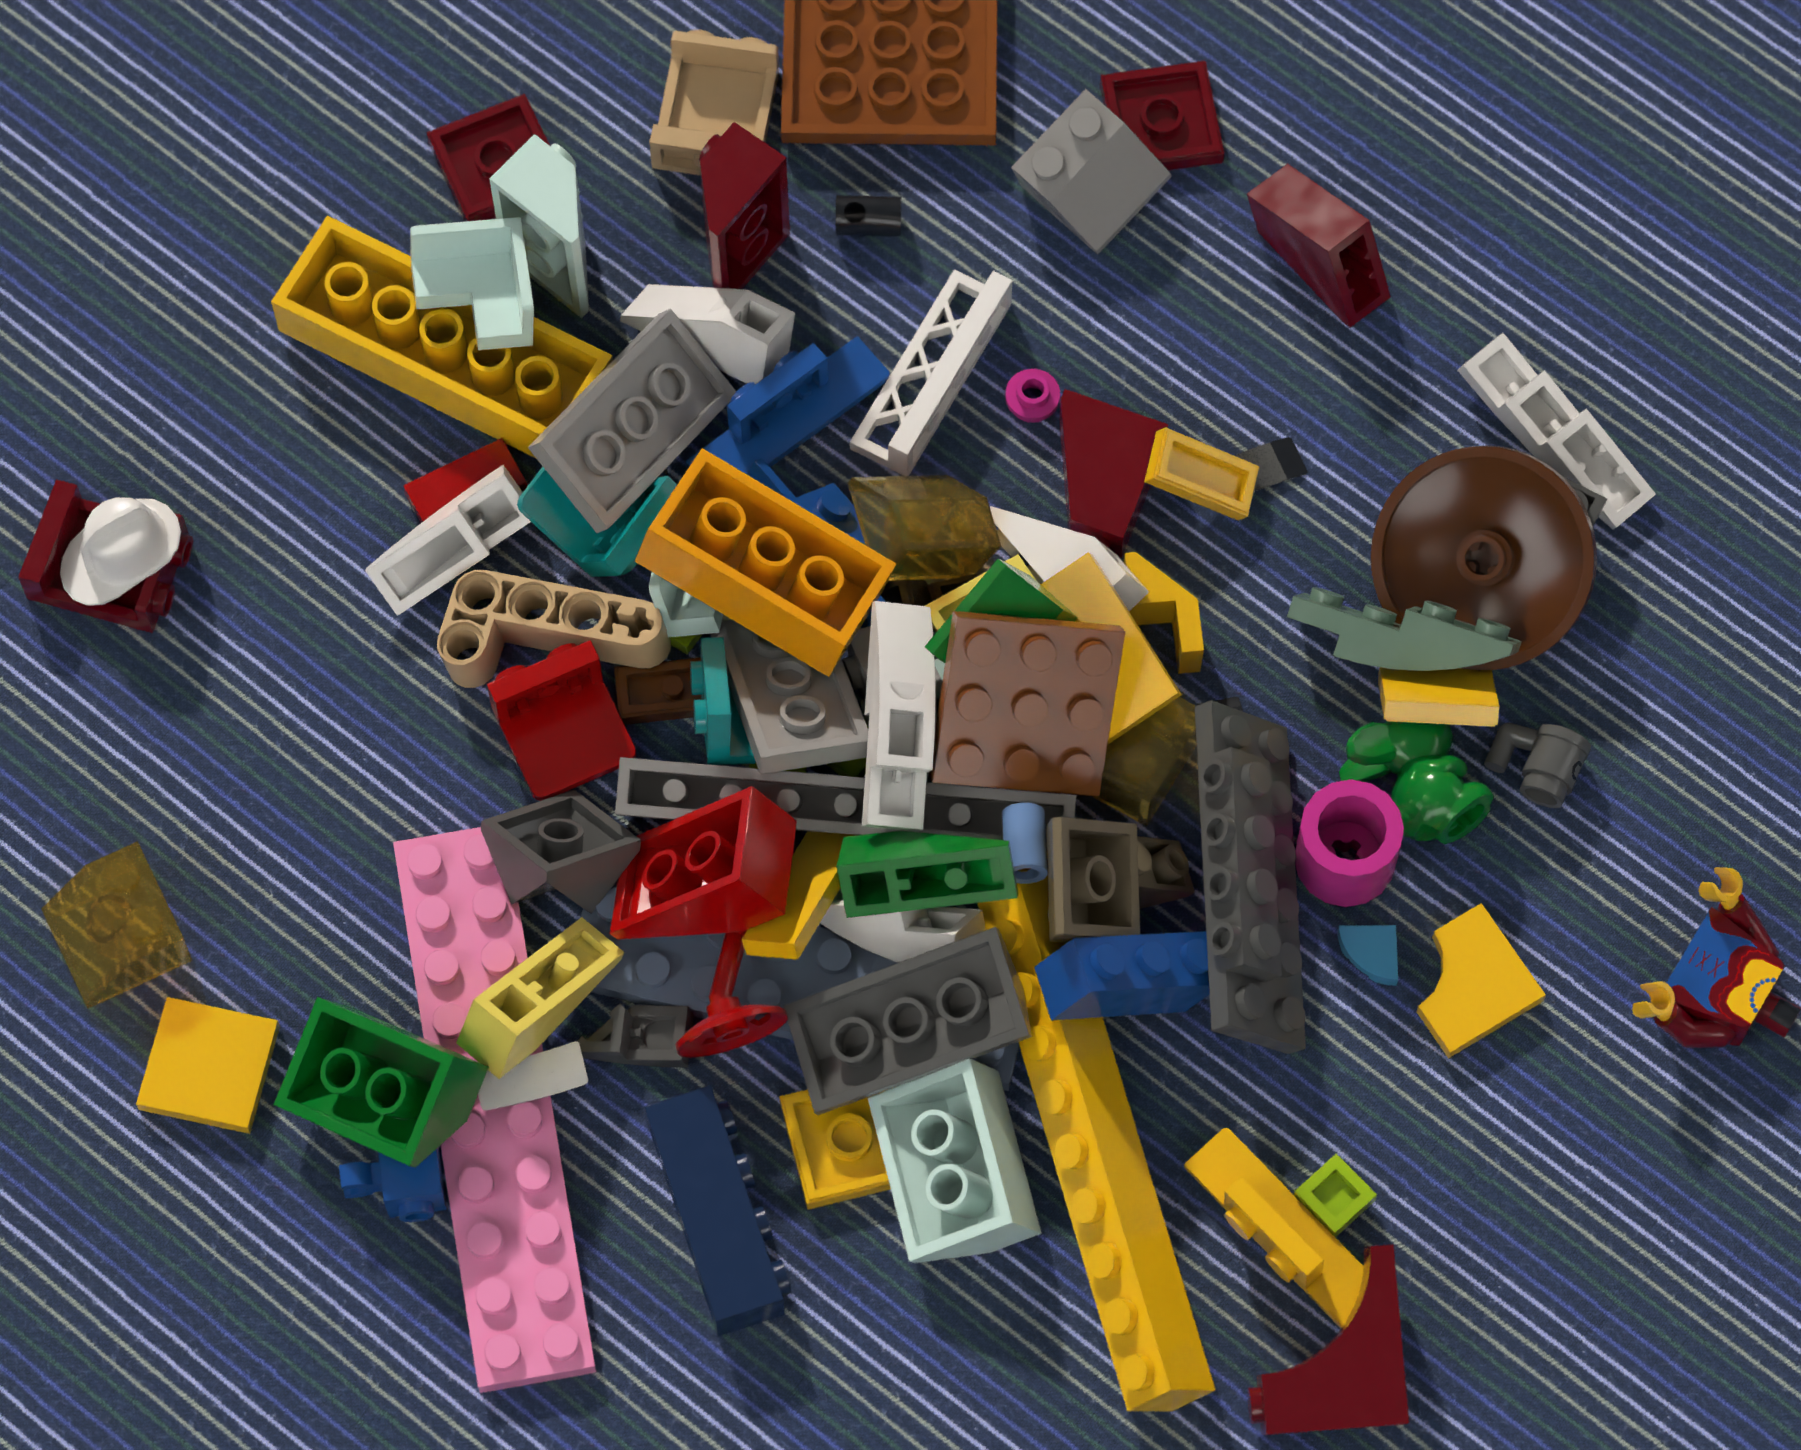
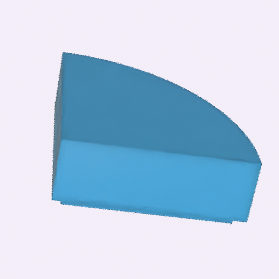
(1371, 950)

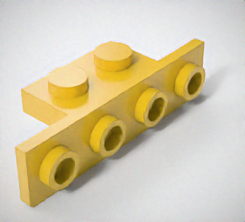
(1270, 1214)

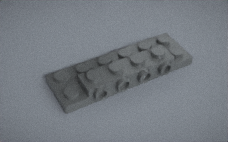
(1249, 878)

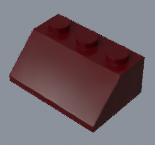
(742, 204)

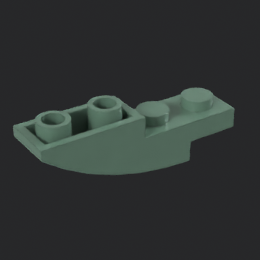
(1423, 642)

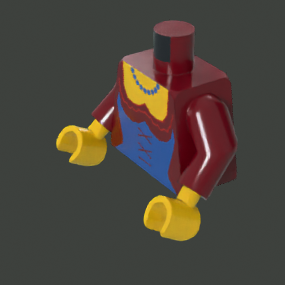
(1722, 976)

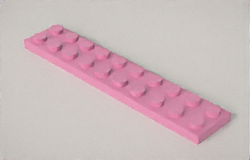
(504, 1161)

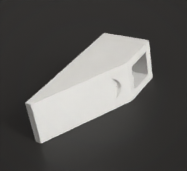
(733, 326)
(1053, 548)

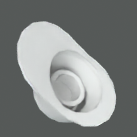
(119, 549)

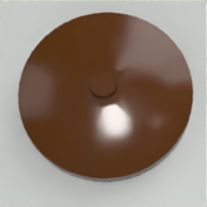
(1490, 540)

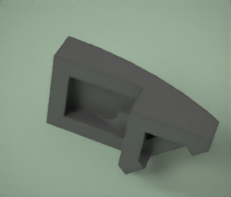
(640, 1036)

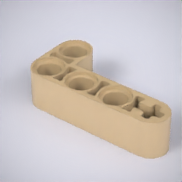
(626, 634)

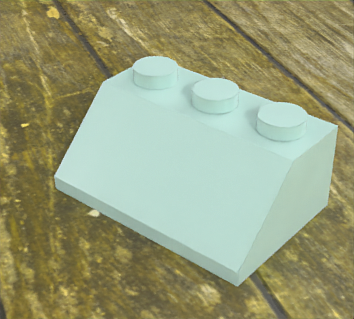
(544, 192)
(954, 1164)

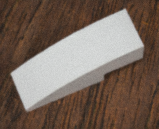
(449, 541)
(904, 933)

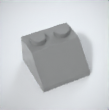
(1090, 171)

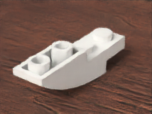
(900, 716)

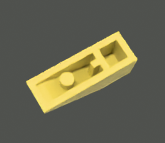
(536, 997)

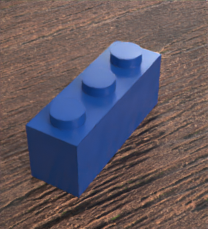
(1125, 975)

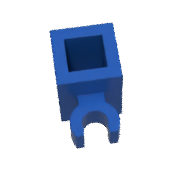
(407, 1191)

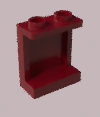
(59, 525)

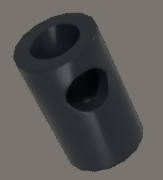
(868, 215)

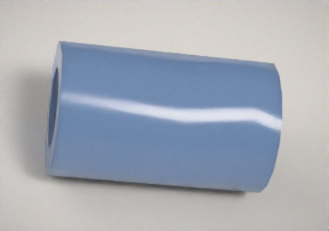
(1025, 830)

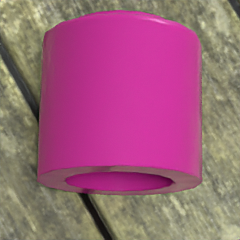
(1344, 818)

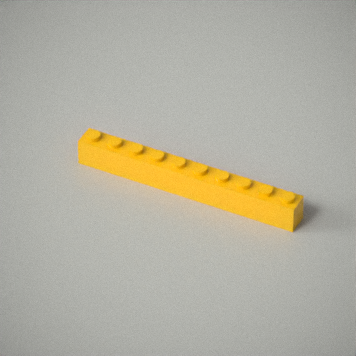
(1104, 1180)

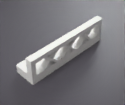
(942, 377)

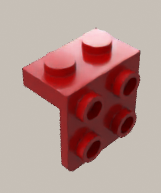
(560, 720)

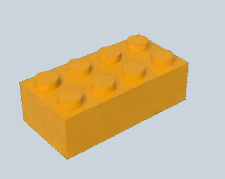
(764, 562)

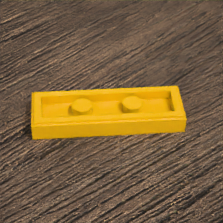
(810, 893)

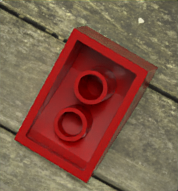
(708, 871)

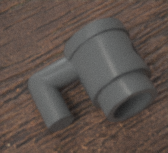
(1552, 763)

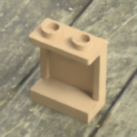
(707, 90)

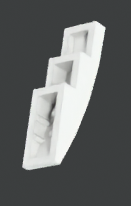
(1554, 428)

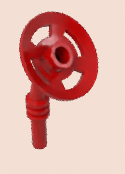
(727, 1021)

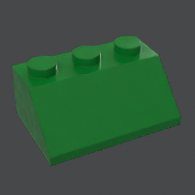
(378, 1083)

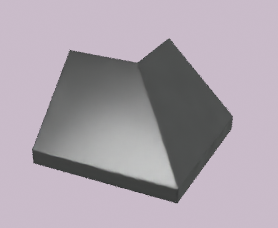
(559, 846)

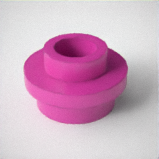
(1032, 409)

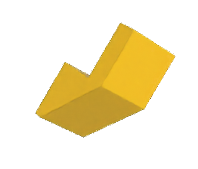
(1169, 604)

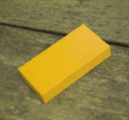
(1201, 474)

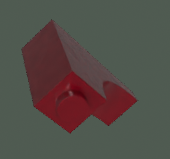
(1351, 1379)

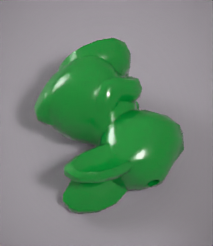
(1429, 781)

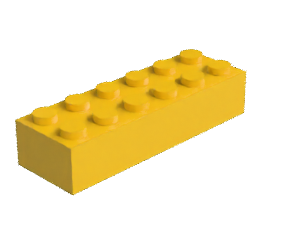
(360, 308)

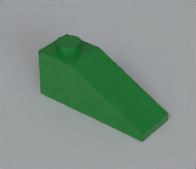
(922, 872)

